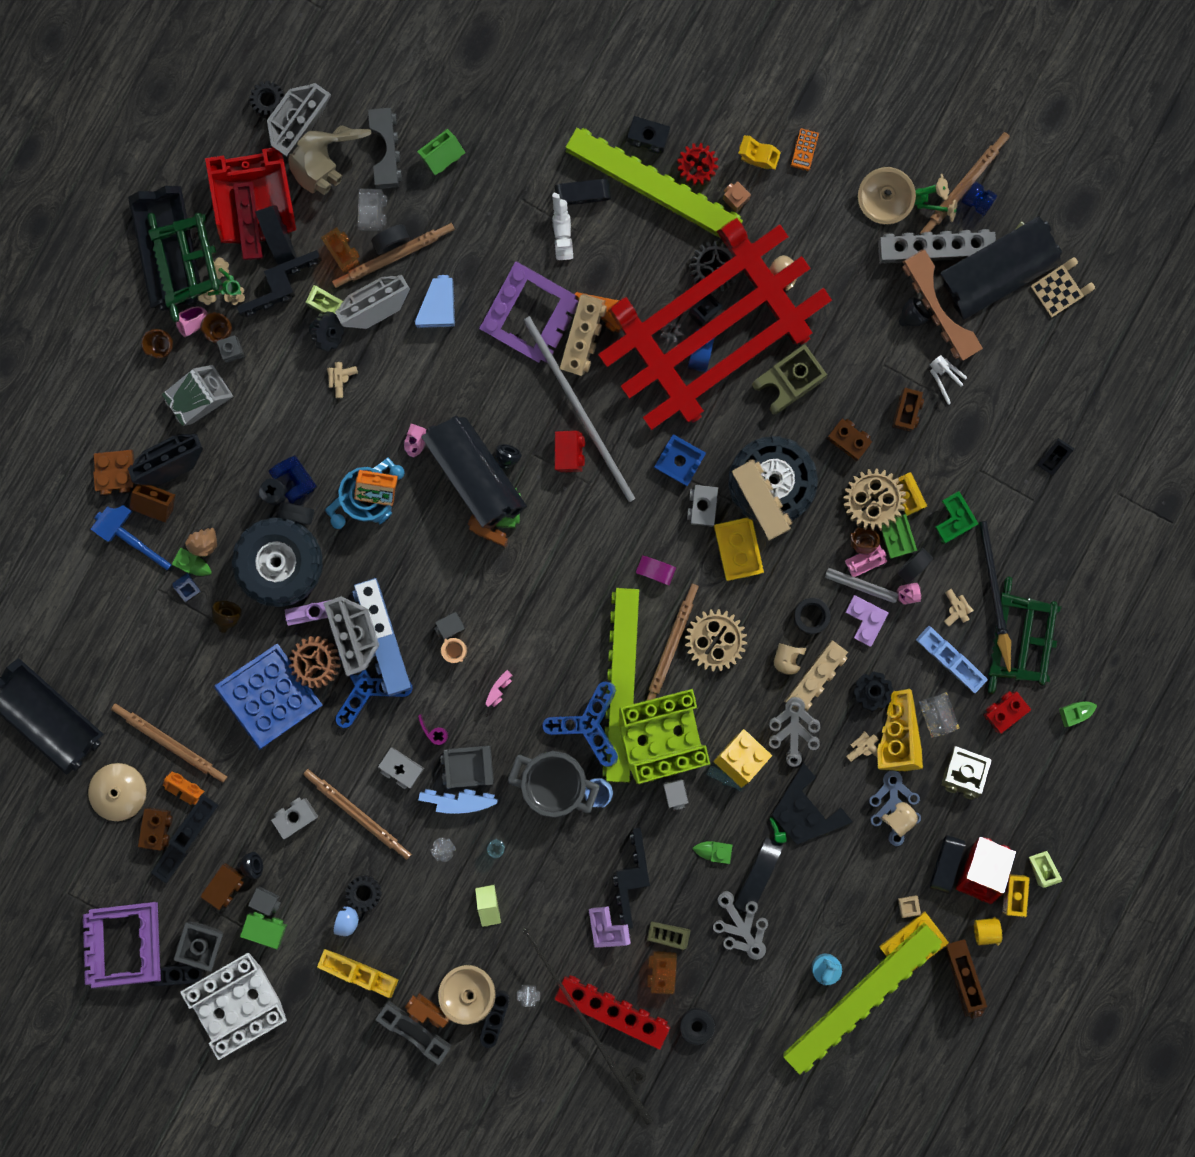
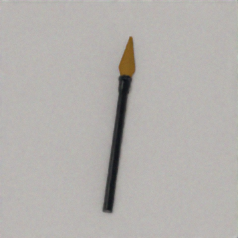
(1003, 639)

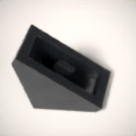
(705, 310)
(1055, 456)

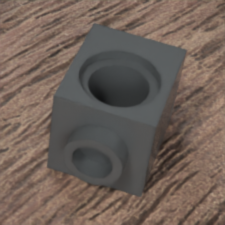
(230, 349)
(449, 626)
(265, 901)

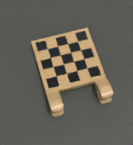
(1059, 290)

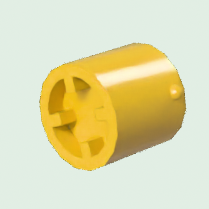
(988, 931)

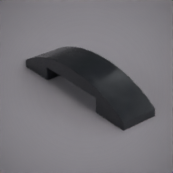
(759, 875)

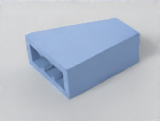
(438, 304)

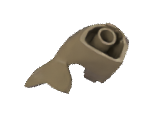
(311, 161)

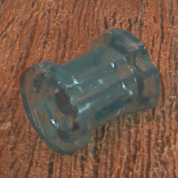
(494, 854)

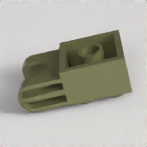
(786, 380)

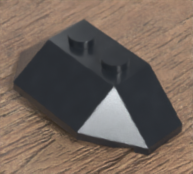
(166, 460)

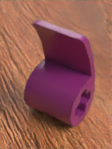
(656, 570)
(431, 735)

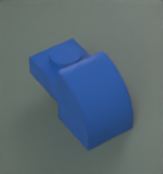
(700, 358)

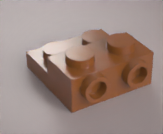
(112, 472)
(497, 536)
(421, 1008)

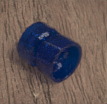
(979, 198)

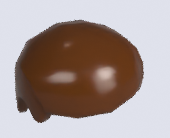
(216, 327)
(157, 343)
(864, 540)

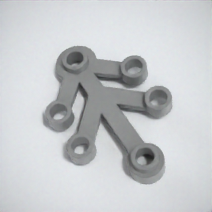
(794, 728)
(742, 928)

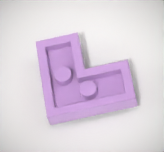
(871, 617)
(603, 932)

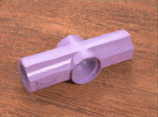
(302, 614)

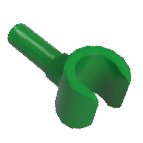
(780, 837)

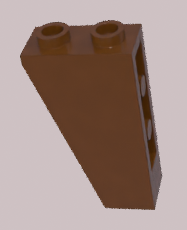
(966, 979)

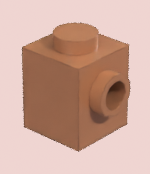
(736, 196)

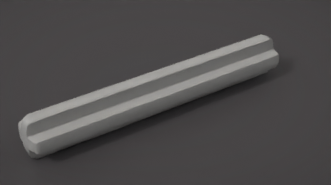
(861, 585)

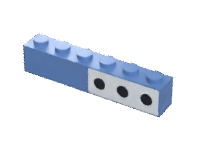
(388, 654)

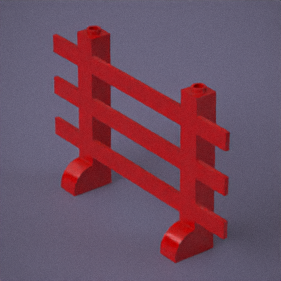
(768, 290)

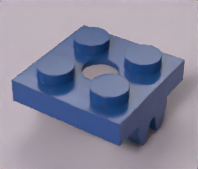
(675, 447)

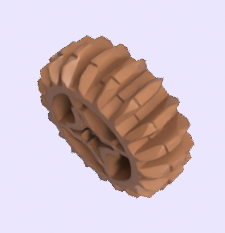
(311, 669)

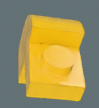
(758, 154)

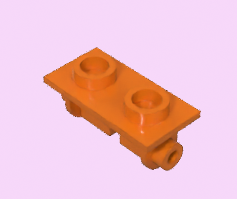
(190, 792)

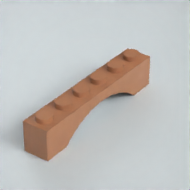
(921, 271)

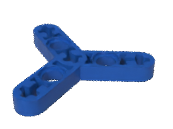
(358, 692)
(590, 733)

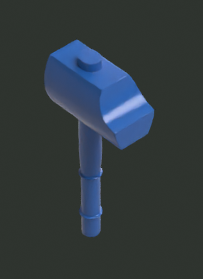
(110, 524)

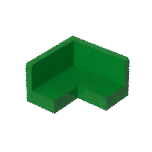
(960, 521)

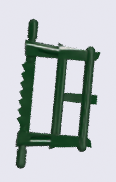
(194, 290)
(1020, 673)

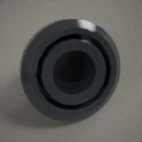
(507, 455)
(251, 865)

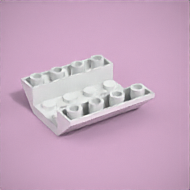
(244, 1017)

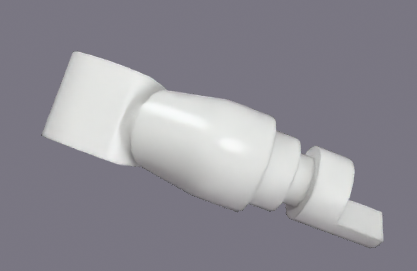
(562, 229)

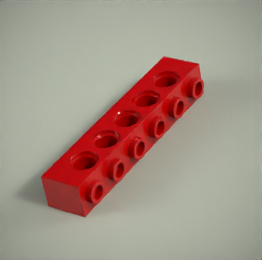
(654, 1038)

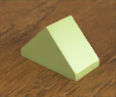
(322, 300)
(1044, 869)
(487, 905)

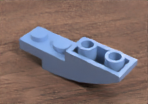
(466, 801)

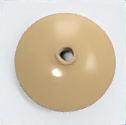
(883, 207)
(130, 790)
(455, 991)

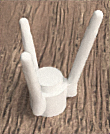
(941, 366)

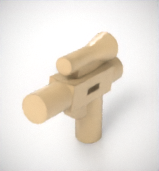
(339, 376)
(958, 609)
(865, 746)

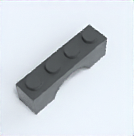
(382, 124)
(423, 1038)

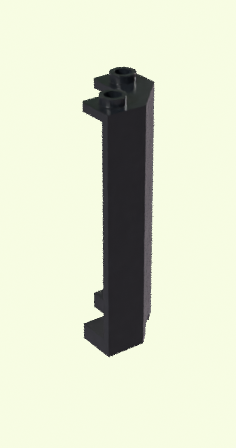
(167, 206)

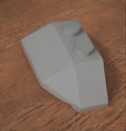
(296, 116)
(373, 302)
(352, 633)

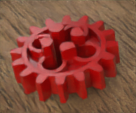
(689, 166)

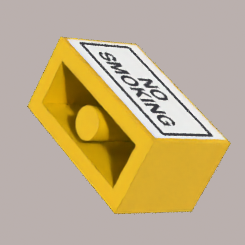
(1016, 895)

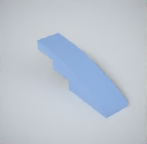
(951, 659)

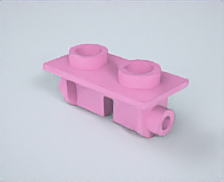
(863, 563)

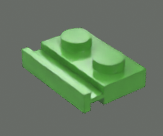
(898, 537)

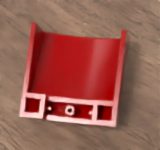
(269, 186)

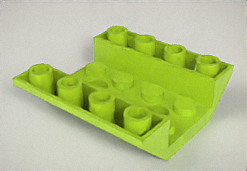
(663, 751)

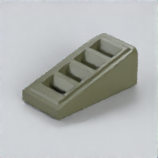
(685, 938)

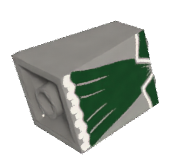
(197, 394)

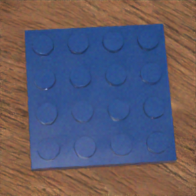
(267, 696)

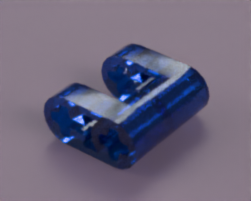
(298, 475)

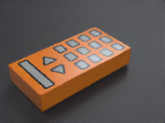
(804, 149)

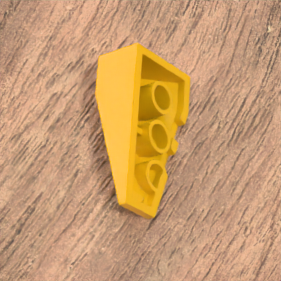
(900, 741)

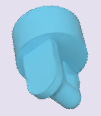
(826, 969)

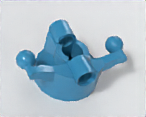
(355, 508)

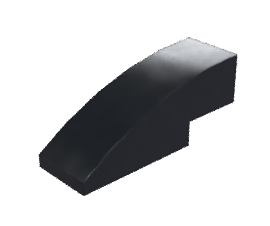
(276, 234)

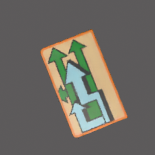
(375, 487)

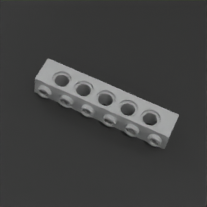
(888, 254)

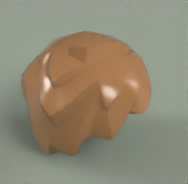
(202, 542)

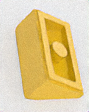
(913, 496)

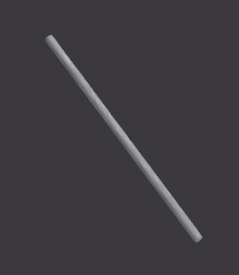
(579, 409)

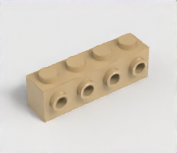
(582, 335)
(761, 499)
(818, 673)

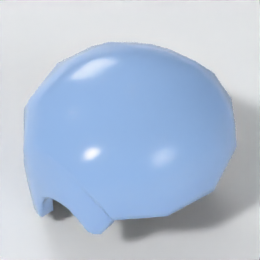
(604, 795)
(346, 922)

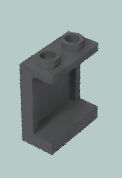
(467, 766)

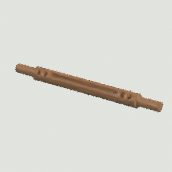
(967, 181)
(393, 255)
(672, 643)
(169, 743)
(357, 814)

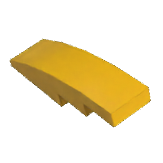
(357, 973)

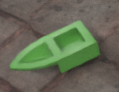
(191, 563)
(1076, 713)
(714, 851)

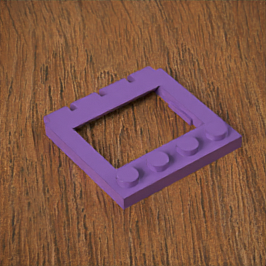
(507, 297)
(95, 941)

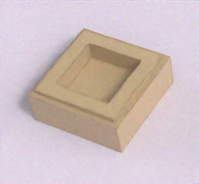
(909, 906)

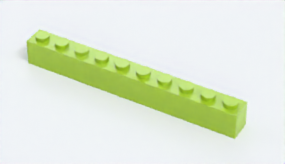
(648, 182)
(621, 675)
(862, 998)

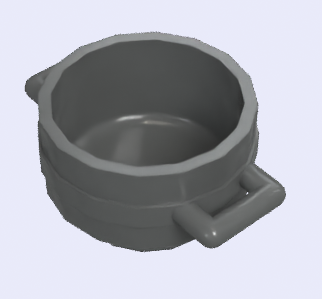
(553, 784)

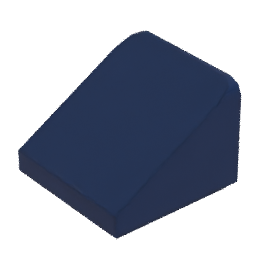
(186, 587)

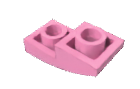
(495, 694)

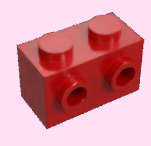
(569, 451)
(1007, 711)

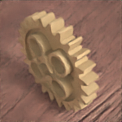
(886, 511)
(701, 629)

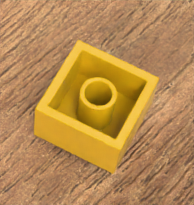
(742, 758)

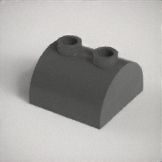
(199, 945)

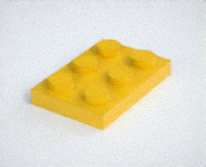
(738, 549)
(893, 942)

